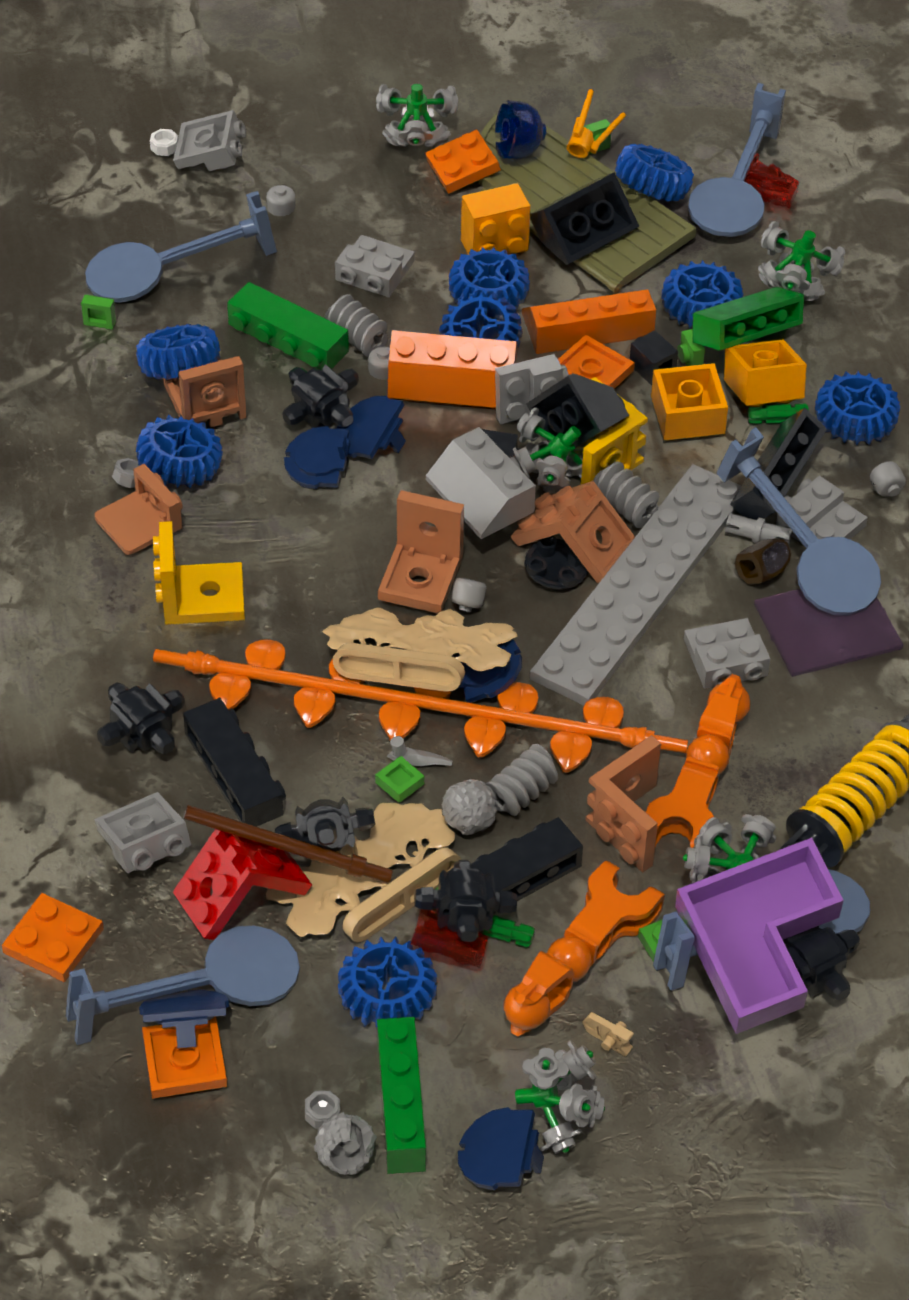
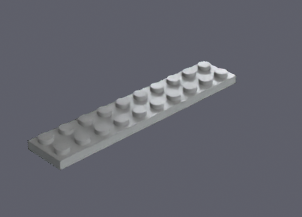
(637, 587)

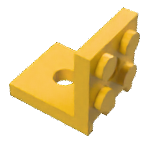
(615, 444)
(183, 585)

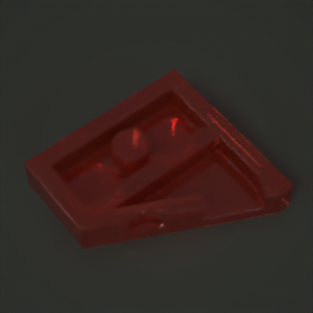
(772, 183)
(445, 942)

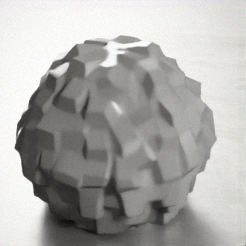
(469, 806)
(345, 1143)

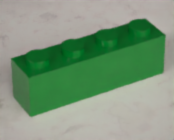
(748, 318)
(287, 327)
(401, 1095)

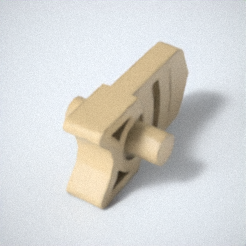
(613, 1035)

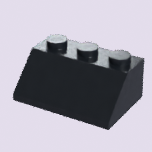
(585, 219)
(580, 404)

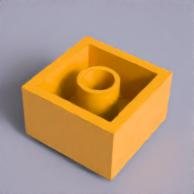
(496, 220)
(765, 372)
(689, 401)

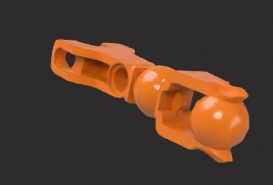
(706, 758)
(588, 937)

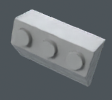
(483, 480)

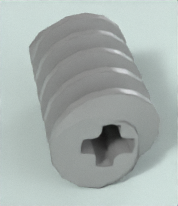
(363, 327)
(627, 493)
(523, 779)

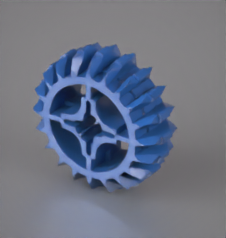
(654, 172)
(490, 273)
(698, 288)
(472, 314)
(176, 350)
(857, 407)
(179, 450)
(368, 972)

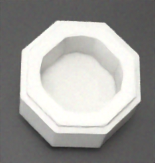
(163, 142)

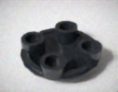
(554, 564)

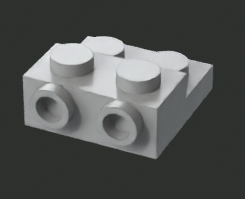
(210, 141)
(373, 265)
(522, 382)
(824, 511)
(727, 650)
(144, 832)

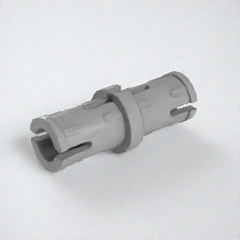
(756, 529)

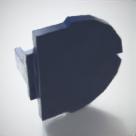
(375, 426)
(318, 457)
(493, 681)
(184, 1012)
(500, 1149)

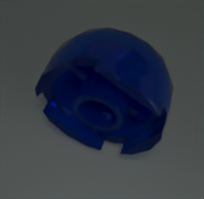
(519, 130)

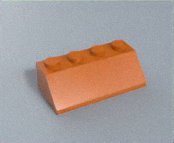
(602, 318)
(446, 368)

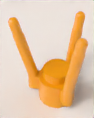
(582, 139)

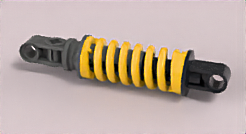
(858, 791)

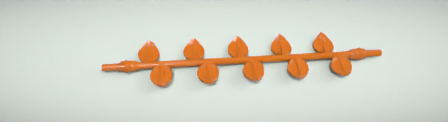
(401, 714)

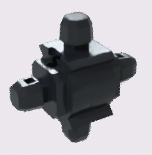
(320, 396)
(141, 718)
(328, 824)
(465, 900)
(821, 957)

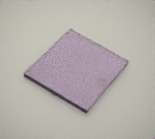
(818, 640)

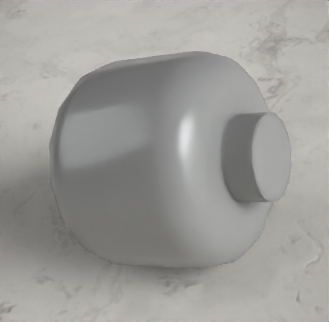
(280, 200)
(378, 362)
(887, 479)
(468, 594)

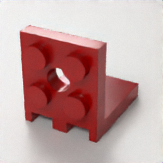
(232, 868)

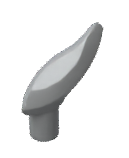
(414, 756)

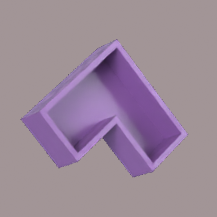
(742, 926)

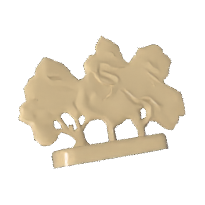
(426, 646)
(393, 830)

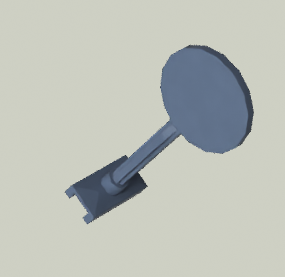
(730, 204)
(134, 269)
(832, 571)
(676, 939)
(243, 963)

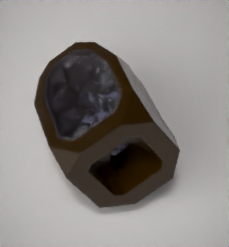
(763, 560)

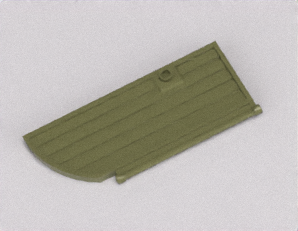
(555, 173)

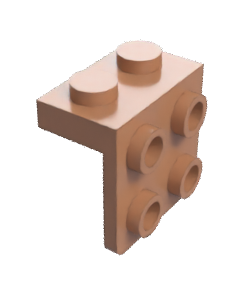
(136, 517)

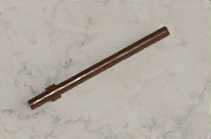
(354, 865)

